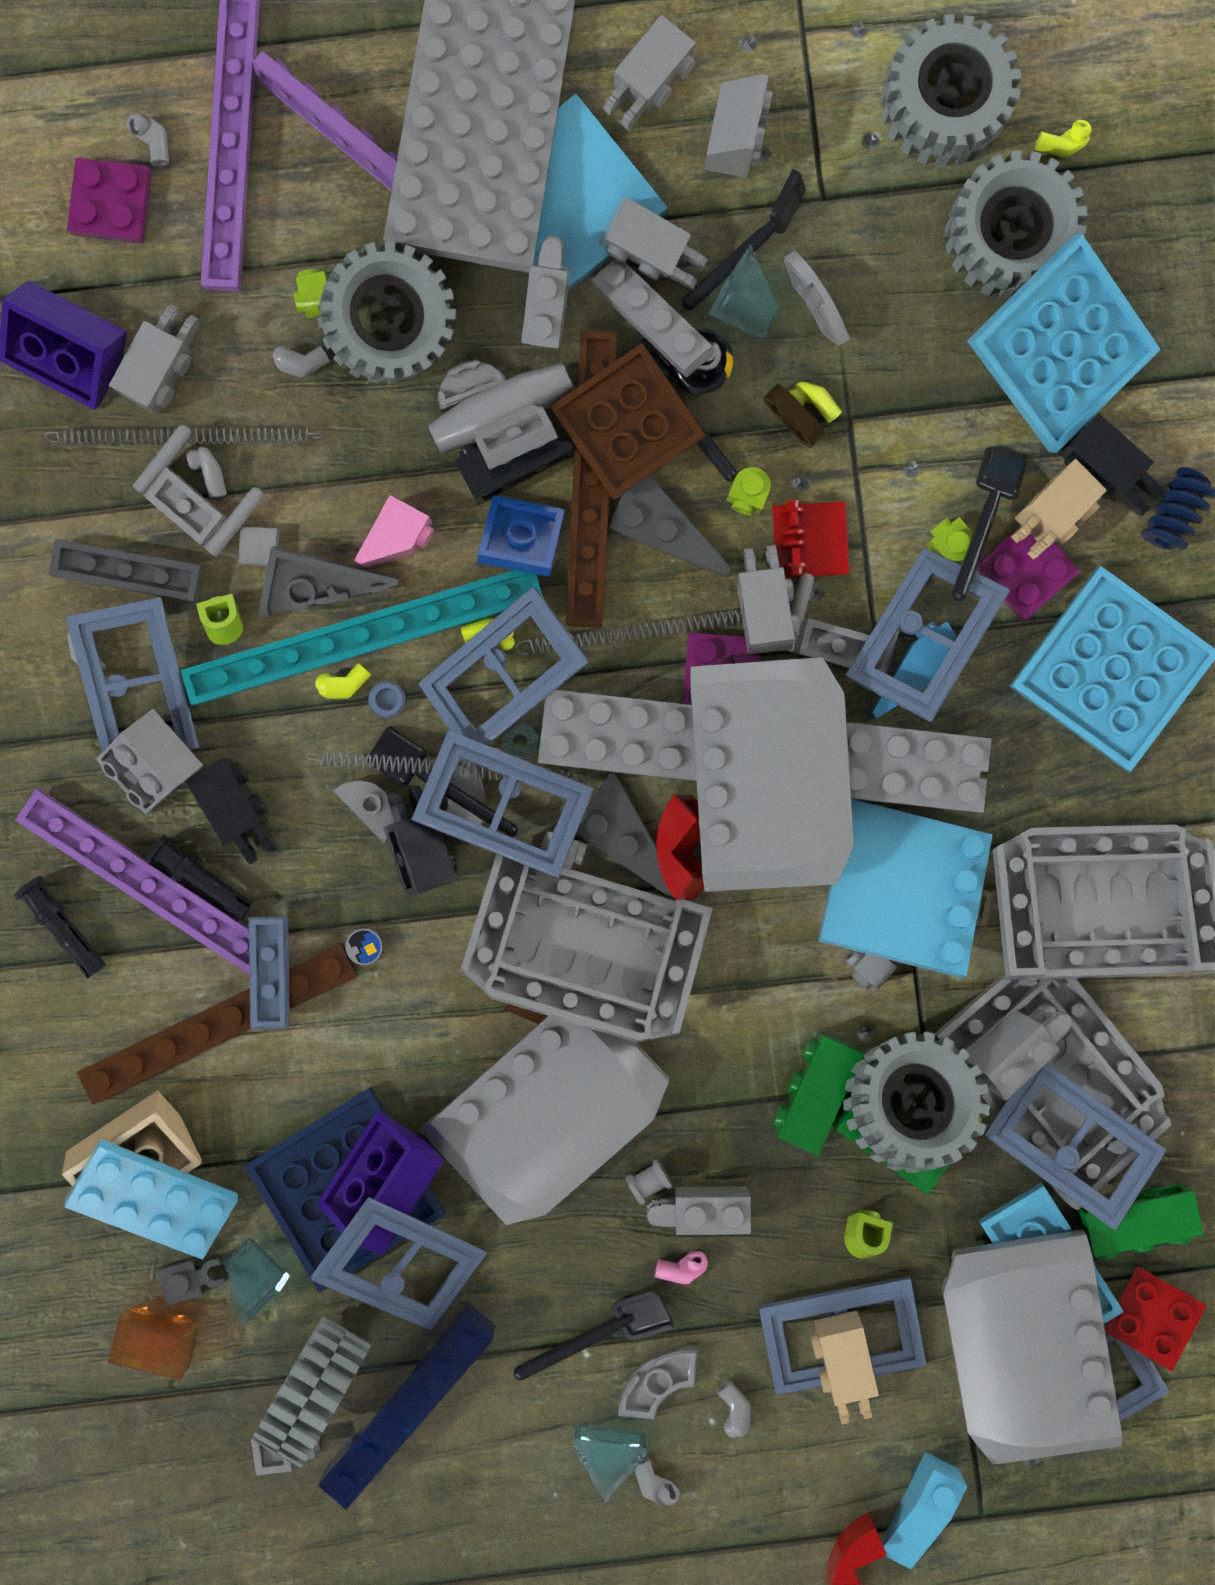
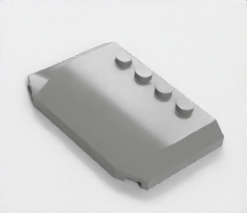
(771, 774)
(1106, 902)
(586, 950)
(1089, 1055)
(547, 1116)
(1031, 1348)

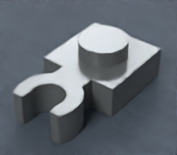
(186, 1279)

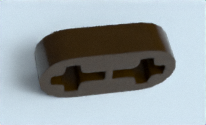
(794, 415)

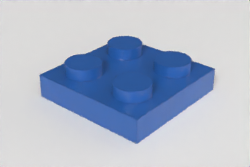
(521, 536)

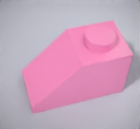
(395, 534)

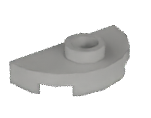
(465, 381)
(368, 803)

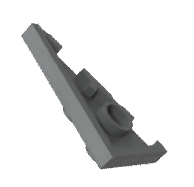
(655, 521)
(302, 580)
(618, 831)

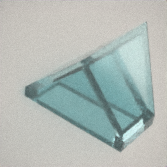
(747, 298)
(253, 1279)
(608, 1455)

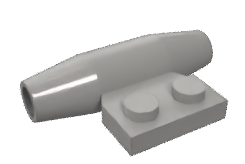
(505, 417)

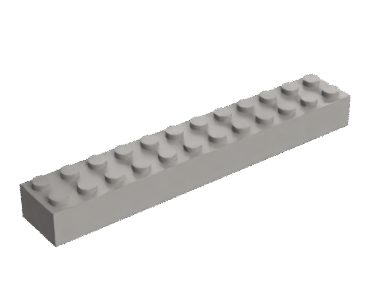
(659, 742)

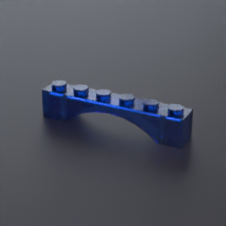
(414, 1400)

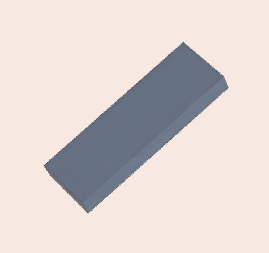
(269, 972)

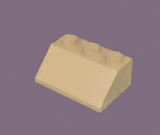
(147, 1129)

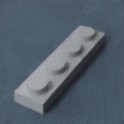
(652, 317)

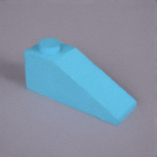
(924, 1510)

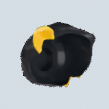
(712, 372)

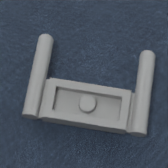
(186, 505)
(833, 643)

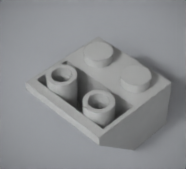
(739, 125)
(148, 761)

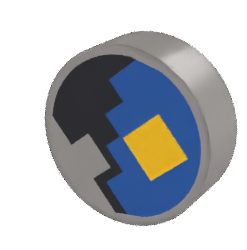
(364, 946)

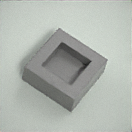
(256, 545)

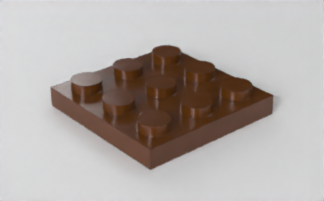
(627, 422)

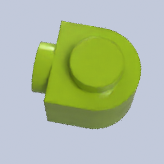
(310, 288)
(749, 491)
(950, 539)
(221, 619)
(867, 1234)

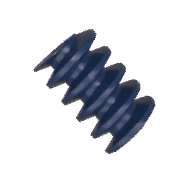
(1179, 510)

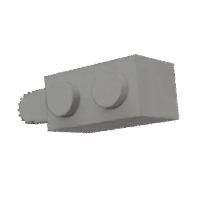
(651, 70)
(650, 243)
(547, 296)
(156, 361)
(765, 605)
(1019, 1048)
(703, 1210)

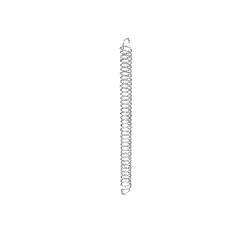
(189, 440)
(643, 634)
(407, 766)

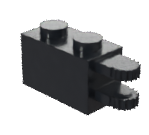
(1113, 463)
(232, 806)
(417, 849)

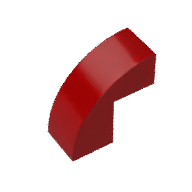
(675, 840)
(853, 1549)

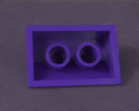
(60, 343)
(386, 1166)

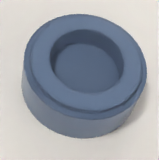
(387, 699)

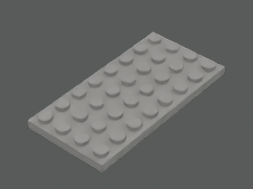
(479, 129)

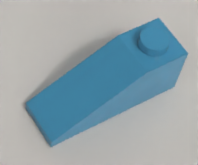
(916, 665)

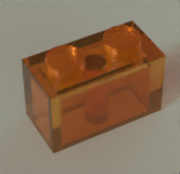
(154, 1342)

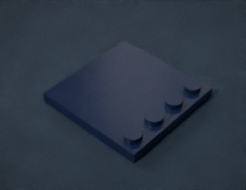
(302, 1167)

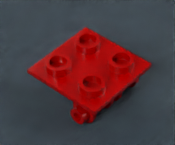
(811, 538)
(1155, 1318)

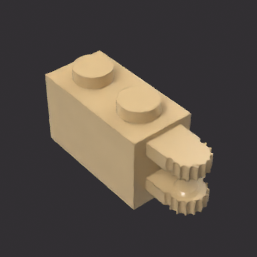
(1058, 507)
(846, 1363)

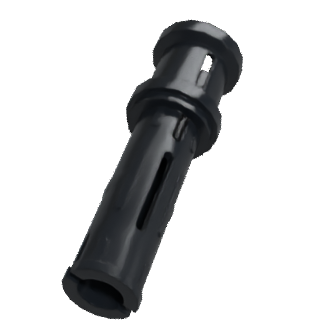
(185, 868)
(50, 914)

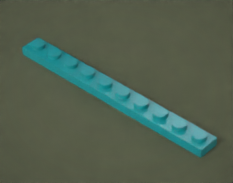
(355, 637)

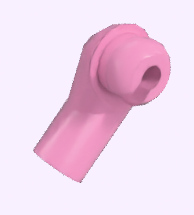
(684, 1270)

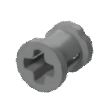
(649, 1181)

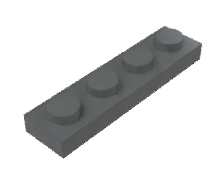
(126, 571)

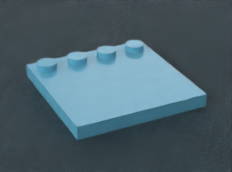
(584, 187)
(1064, 343)
(1114, 669)
(908, 890)

